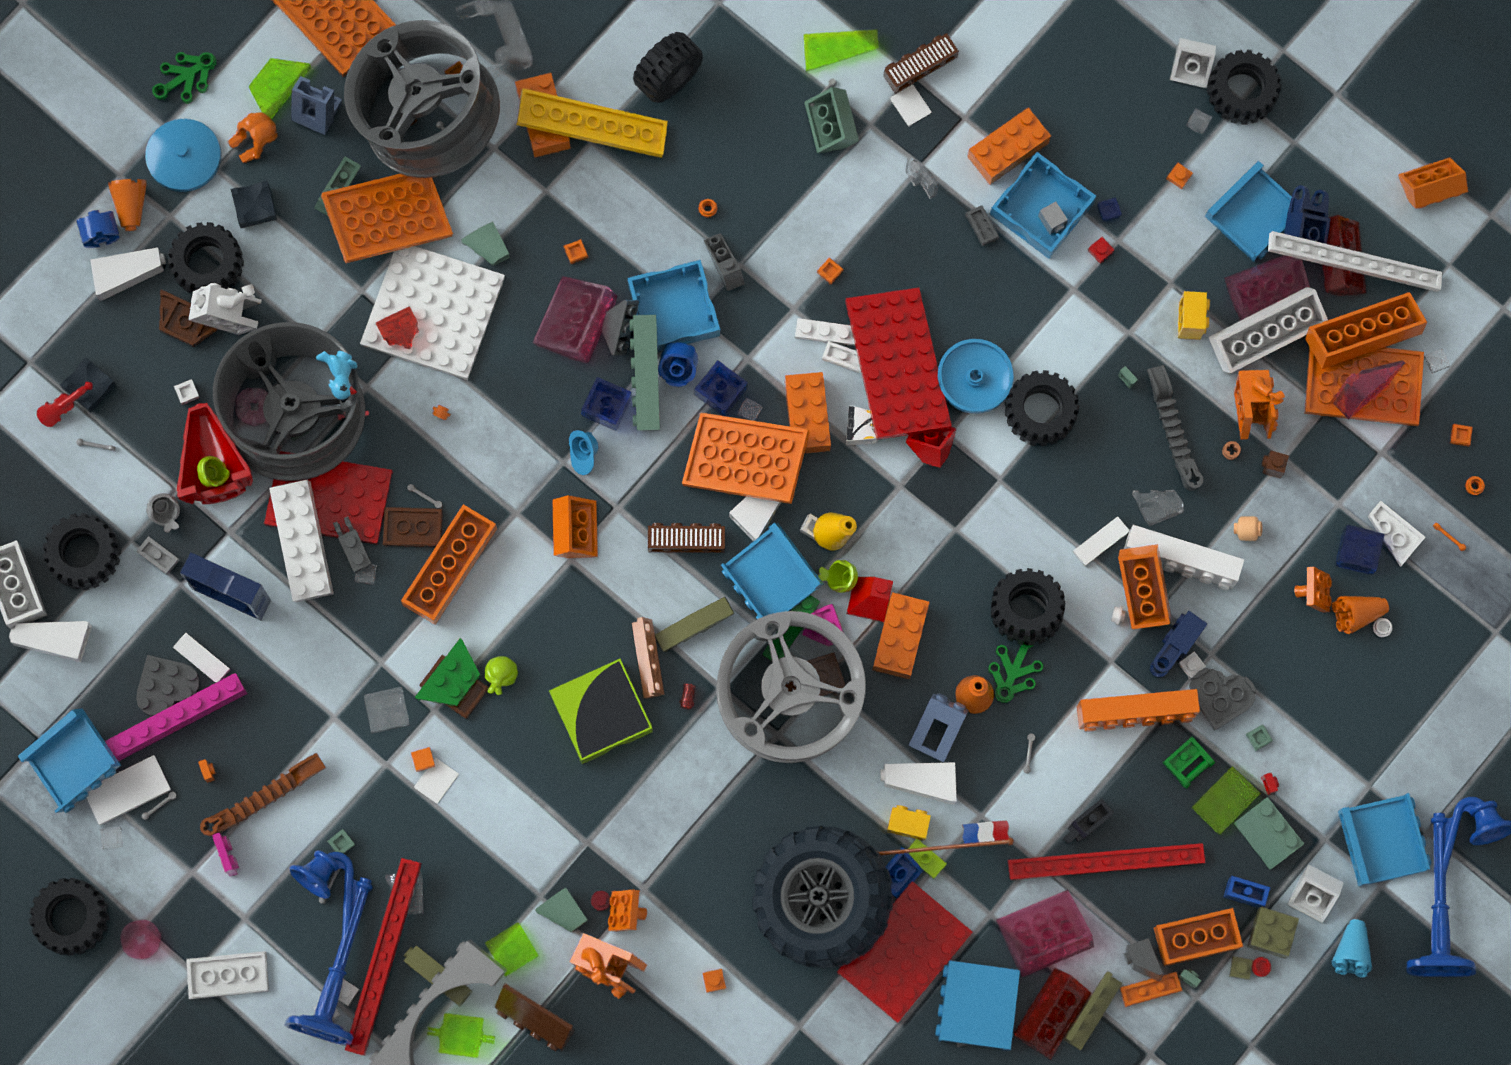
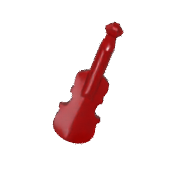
(51, 413)

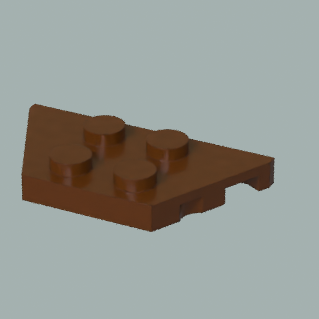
(175, 321)

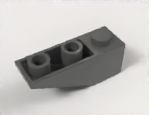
(724, 262)

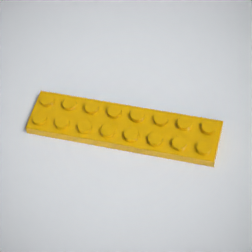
(591, 123)

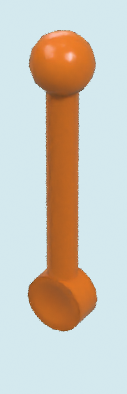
(1462, 547)

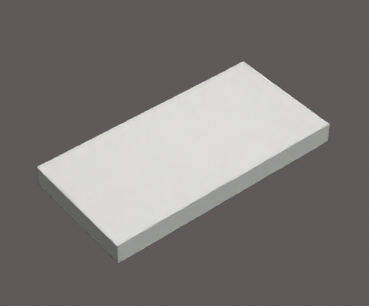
(128, 790)
(227, 975)

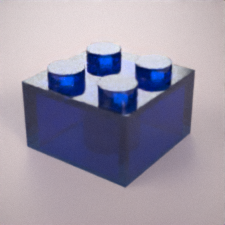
(720, 388)
(606, 404)
(1359, 549)

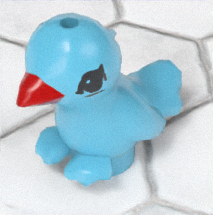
(341, 368)

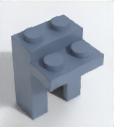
(312, 106)
(946, 712)

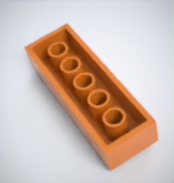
(1365, 330)
(449, 564)
(1138, 709)

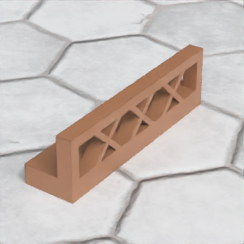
(647, 658)

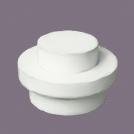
(1118, 615)
(1382, 627)

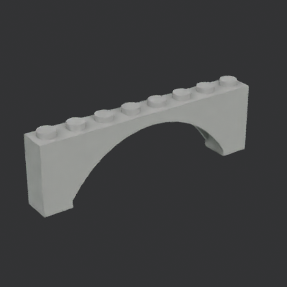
(467, 967)

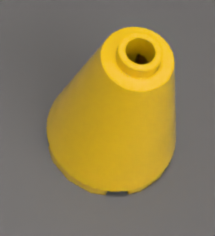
(833, 530)

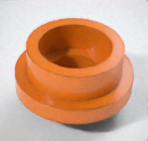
(707, 202)
(441, 412)
(1476, 480)

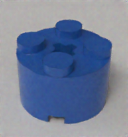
(98, 228)
(678, 364)

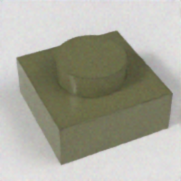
(1240, 968)

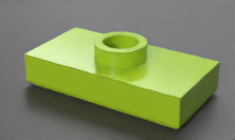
(927, 860)

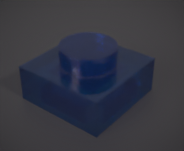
(1109, 209)

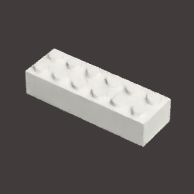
(1267, 330)
(301, 541)
(1189, 558)

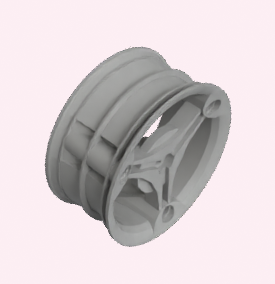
(777, 695)

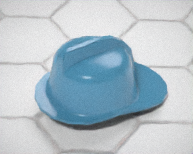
(582, 451)

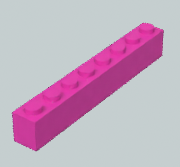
(176, 717)

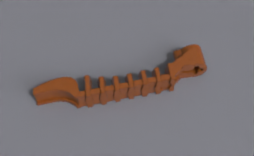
(296, 777)

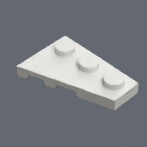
(1399, 535)

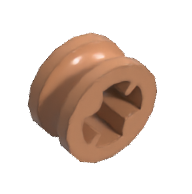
(1227, 455)

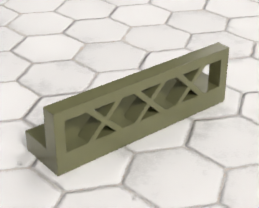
(1093, 1011)

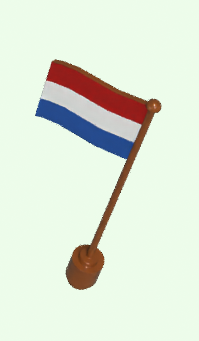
(974, 835)

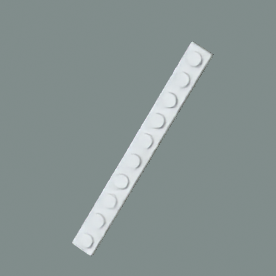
(1354, 261)

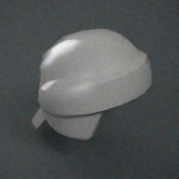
(163, 510)

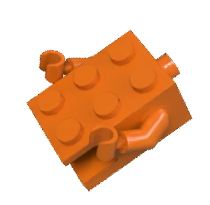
(1256, 401)
(605, 963)

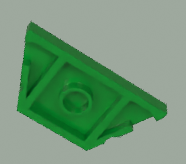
(451, 678)

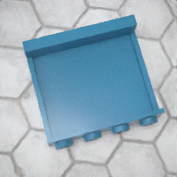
(1251, 211)
(772, 573)
(71, 759)
(1384, 840)
(978, 1005)

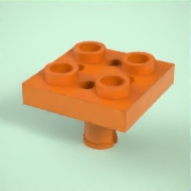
(1316, 590)
(625, 911)

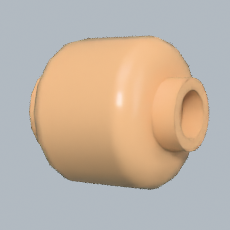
(1248, 528)

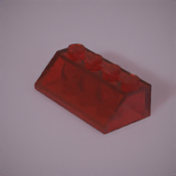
(1344, 234)
(1052, 1013)

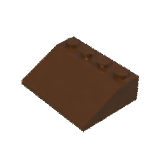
(533, 1017)

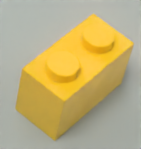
(908, 823)

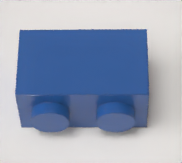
(1246, 892)

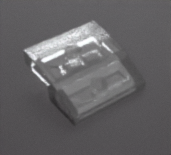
(921, 175)

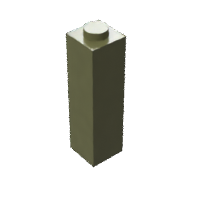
(428, 968)

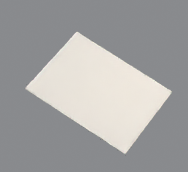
(910, 105)
(436, 781)

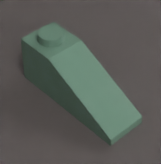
(341, 178)

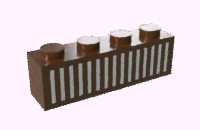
(920, 63)
(686, 538)

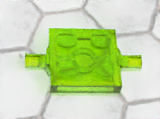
(461, 1035)

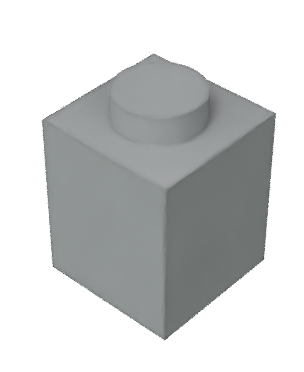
(1053, 218)

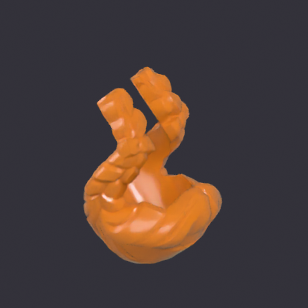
(261, 130)

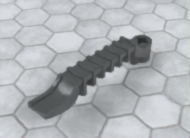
(1165, 405)

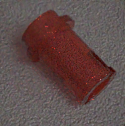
(687, 696)

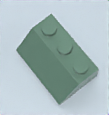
(831, 120)
(1268, 833)

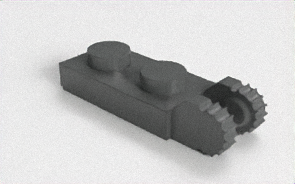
(353, 546)

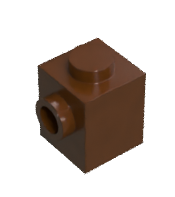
(1275, 464)

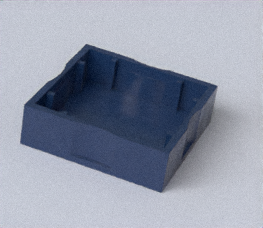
(225, 586)

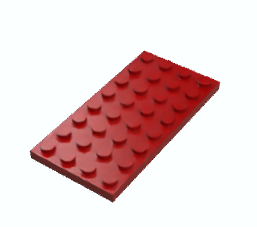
(897, 363)

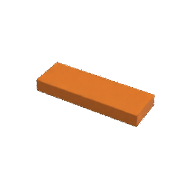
(1150, 989)

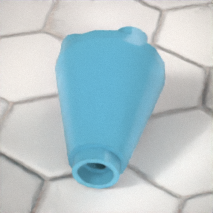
(1353, 951)

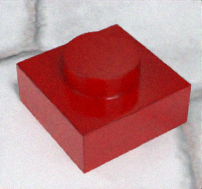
(1101, 250)
(1270, 783)

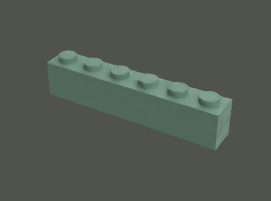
(646, 372)

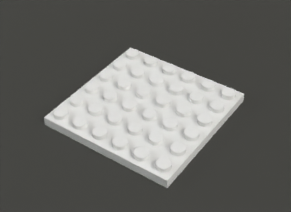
(448, 301)

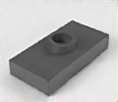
(982, 225)

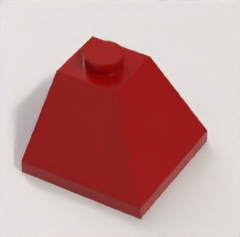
(933, 446)
(870, 598)

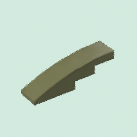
(694, 624)

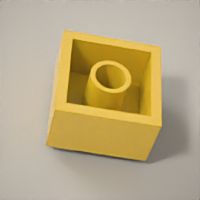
(1192, 315)

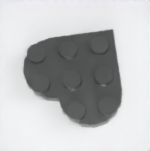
(164, 684)
(1222, 696)

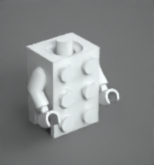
(223, 308)

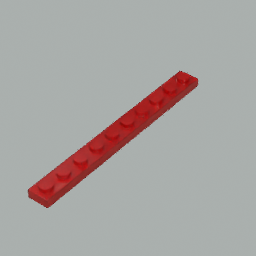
(1106, 861)
(383, 955)

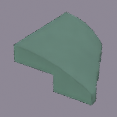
(487, 243)
(563, 911)

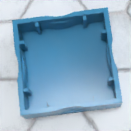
(1036, 188)
(679, 301)

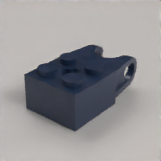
(1308, 218)
(1178, 642)

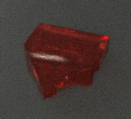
(399, 328)

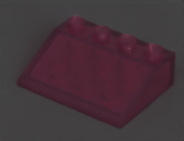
(1266, 284)
(575, 318)
(1364, 386)
(1045, 933)

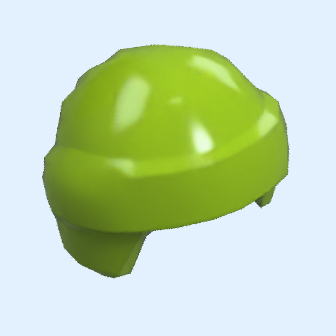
(212, 472)
(840, 576)
(500, 672)

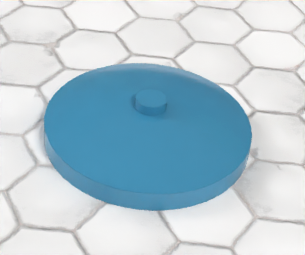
(183, 155)
(975, 376)

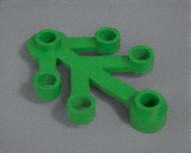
(186, 74)
(1013, 672)

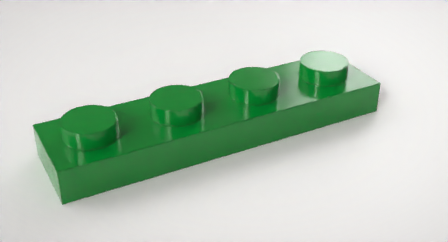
(808, 606)

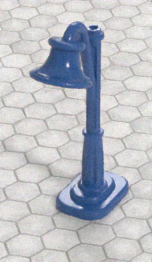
(1489, 828)
(314, 878)

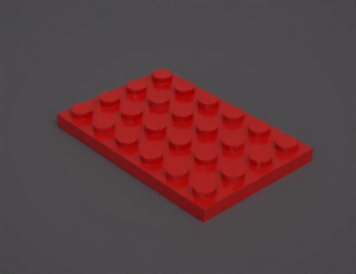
(343, 492)
(908, 955)

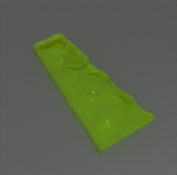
(832, 47)

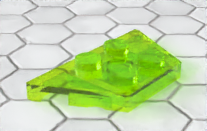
(275, 83)

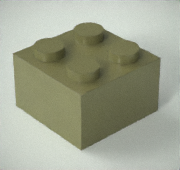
(1273, 932)

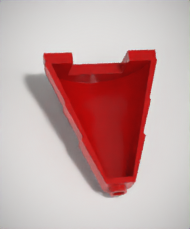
(205, 438)

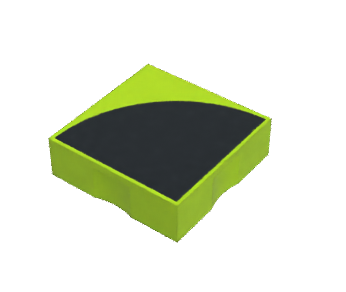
(601, 711)

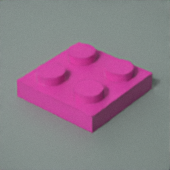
(223, 847)

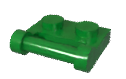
(1184, 757)

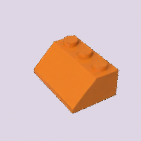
(1433, 183)
(575, 527)

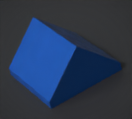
(903, 871)

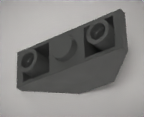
(617, 326)

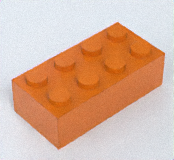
(541, 141)
(1009, 146)
(808, 409)
(1144, 586)
(900, 635)
(1198, 937)

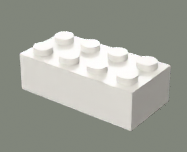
(18, 591)

